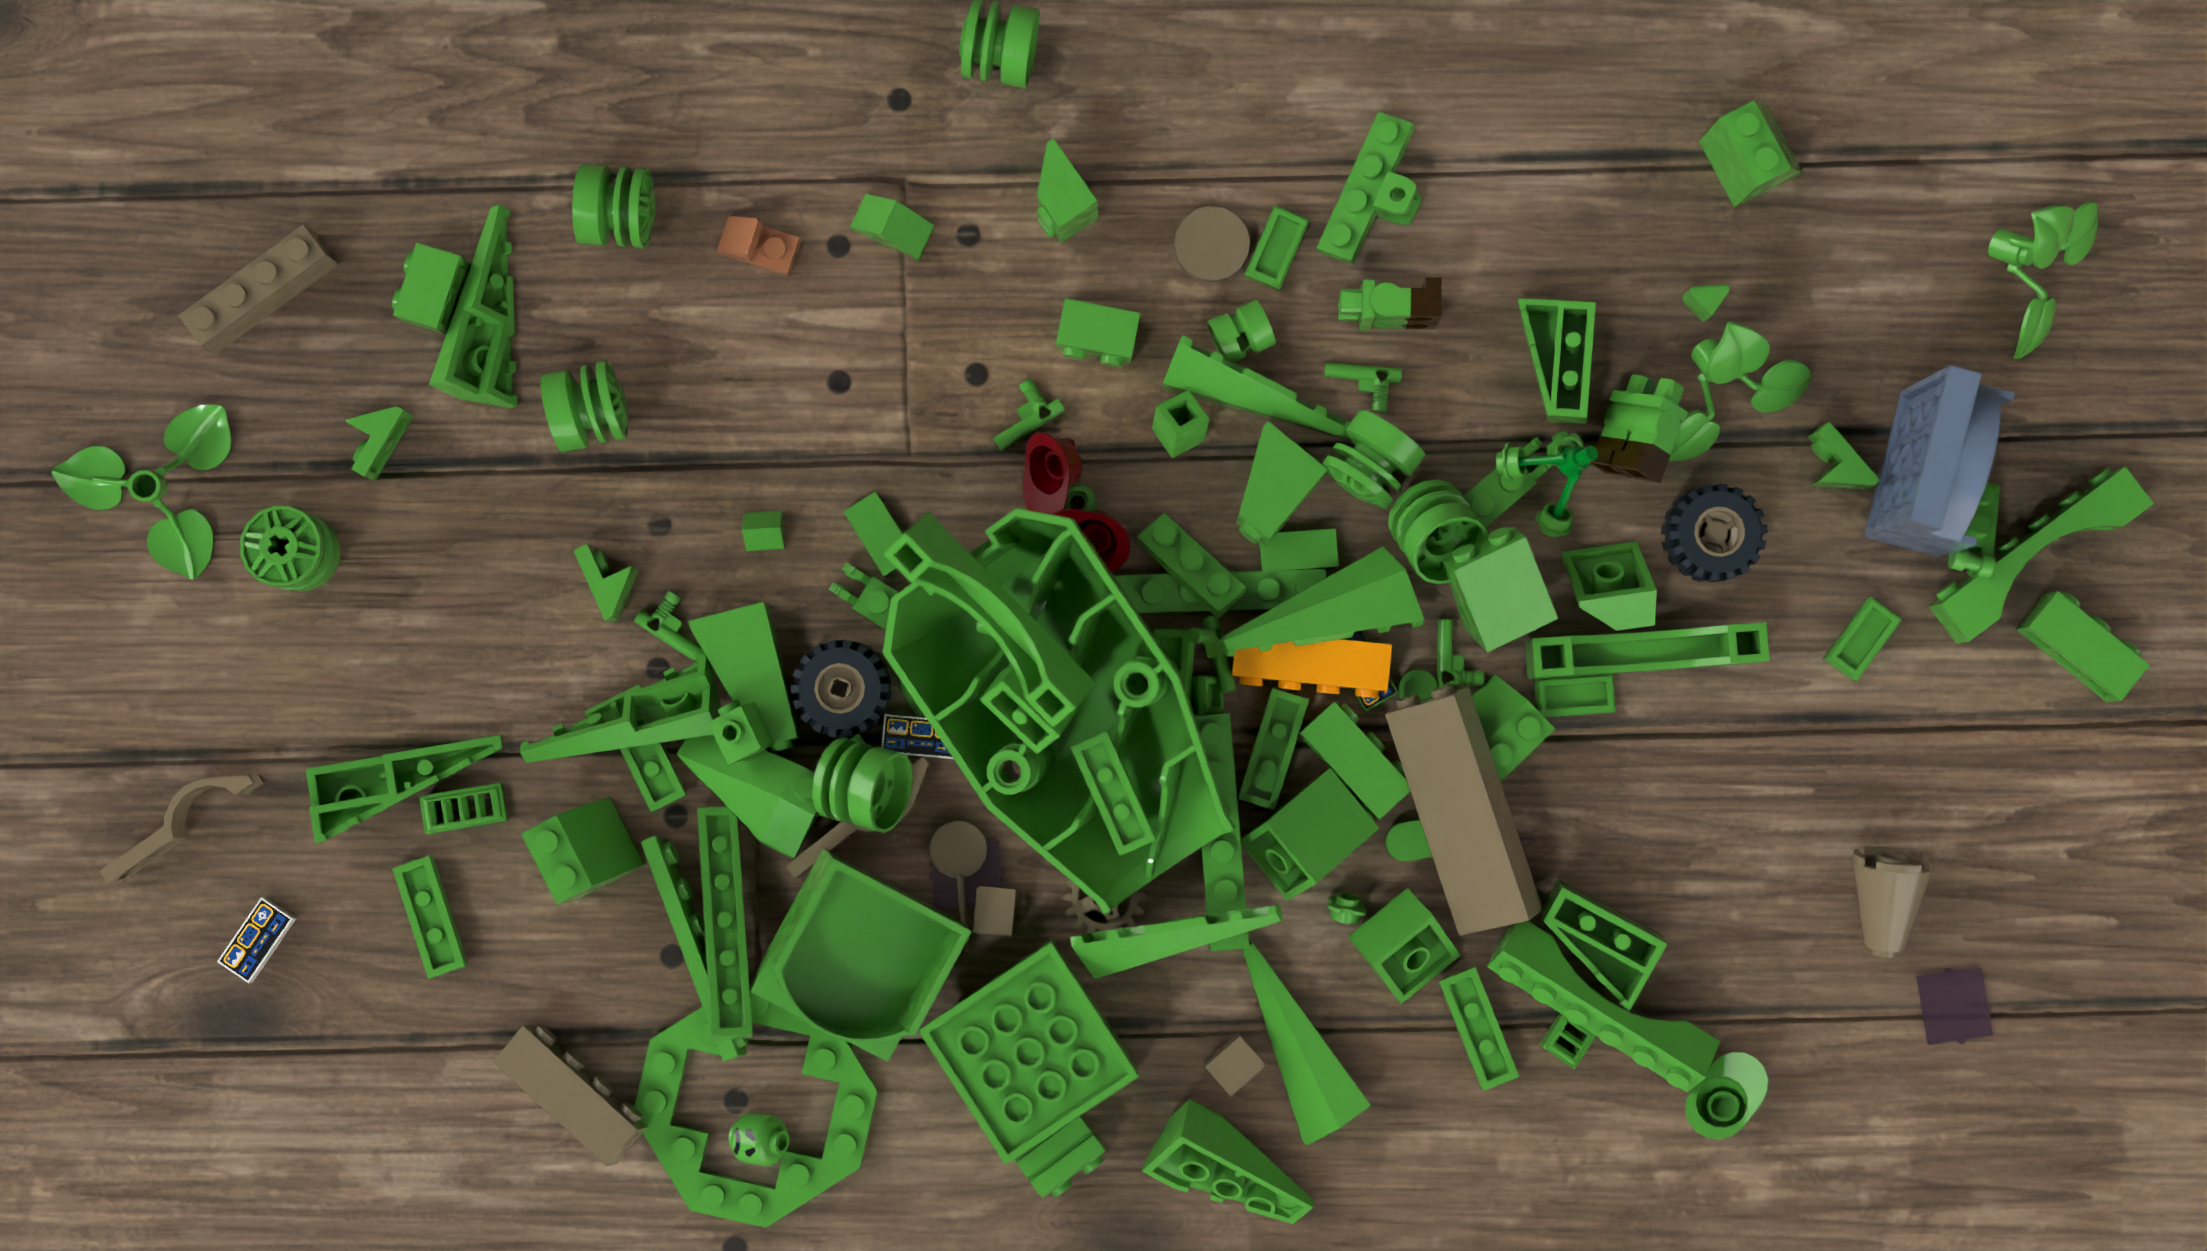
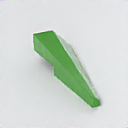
(477, 346)
(1240, 388)
(1357, 598)
(639, 716)
(362, 788)
(1129, 947)
(1315, 1080)

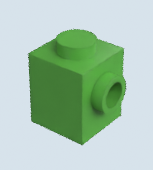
(1180, 423)
(740, 731)

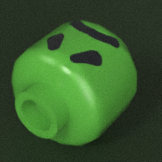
(758, 1139)

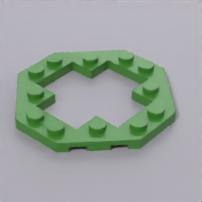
(800, 1174)

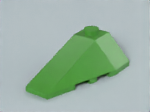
(762, 791)
(1213, 1156)

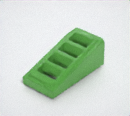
(430, 812)
(1581, 1045)

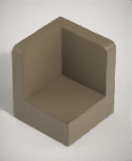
(995, 910)
(1234, 1064)

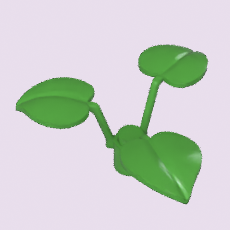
(2055, 230)
(1721, 362)
(182, 541)

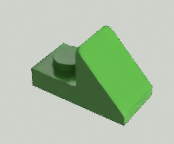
(385, 432)
(1847, 467)
(609, 591)

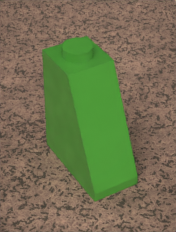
(1277, 485)

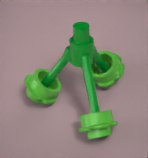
(1569, 456)

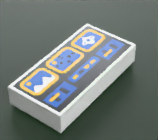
(912, 737)
(256, 939)

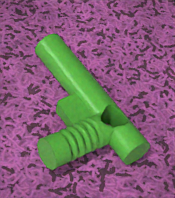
(1367, 379)
(1029, 414)
(668, 626)
(1211, 638)
(1452, 663)

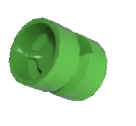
(1241, 332)

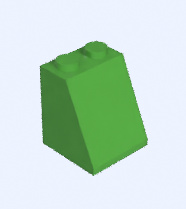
(1749, 152)
(1499, 589)
(1309, 834)
(582, 850)

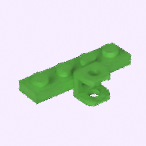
(1372, 191)

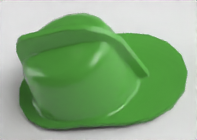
(1727, 1096)

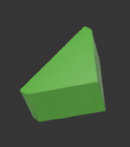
(892, 225)

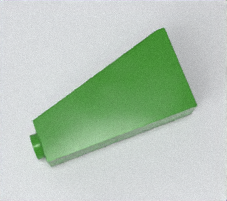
(750, 666)

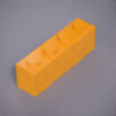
(1323, 663)

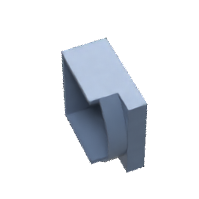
(1937, 462)

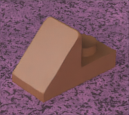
(758, 245)

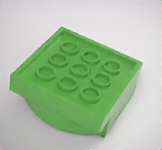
(859, 957)
(1029, 1051)

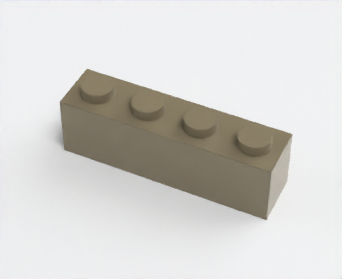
(258, 289)
(571, 1094)

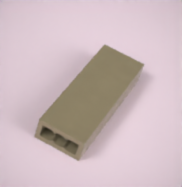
(1463, 810)

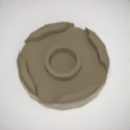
(1211, 244)

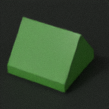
(1705, 299)
(763, 531)
(1206, 696)

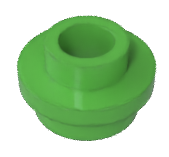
(1085, 493)

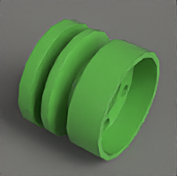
(999, 43)
(606, 206)
(576, 408)
(1369, 465)
(1431, 524)
(310, 554)
(862, 785)

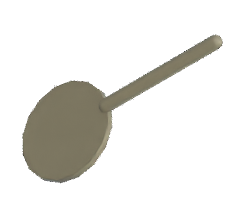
(958, 852)

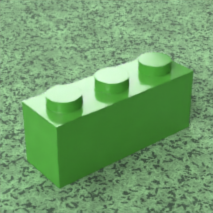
(2083, 646)
(1356, 758)

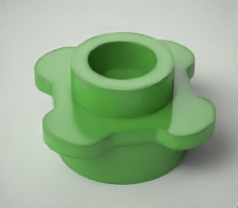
(1346, 908)

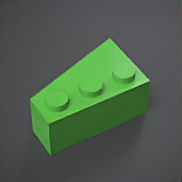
(1605, 940)

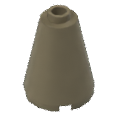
(1889, 896)

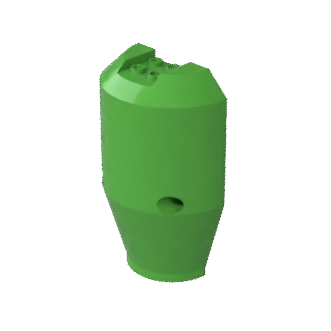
(1077, 601)

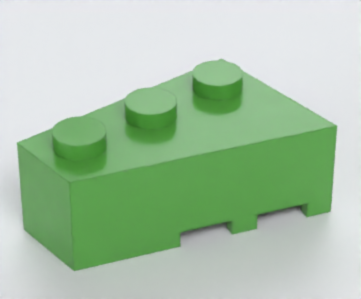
(1561, 354)

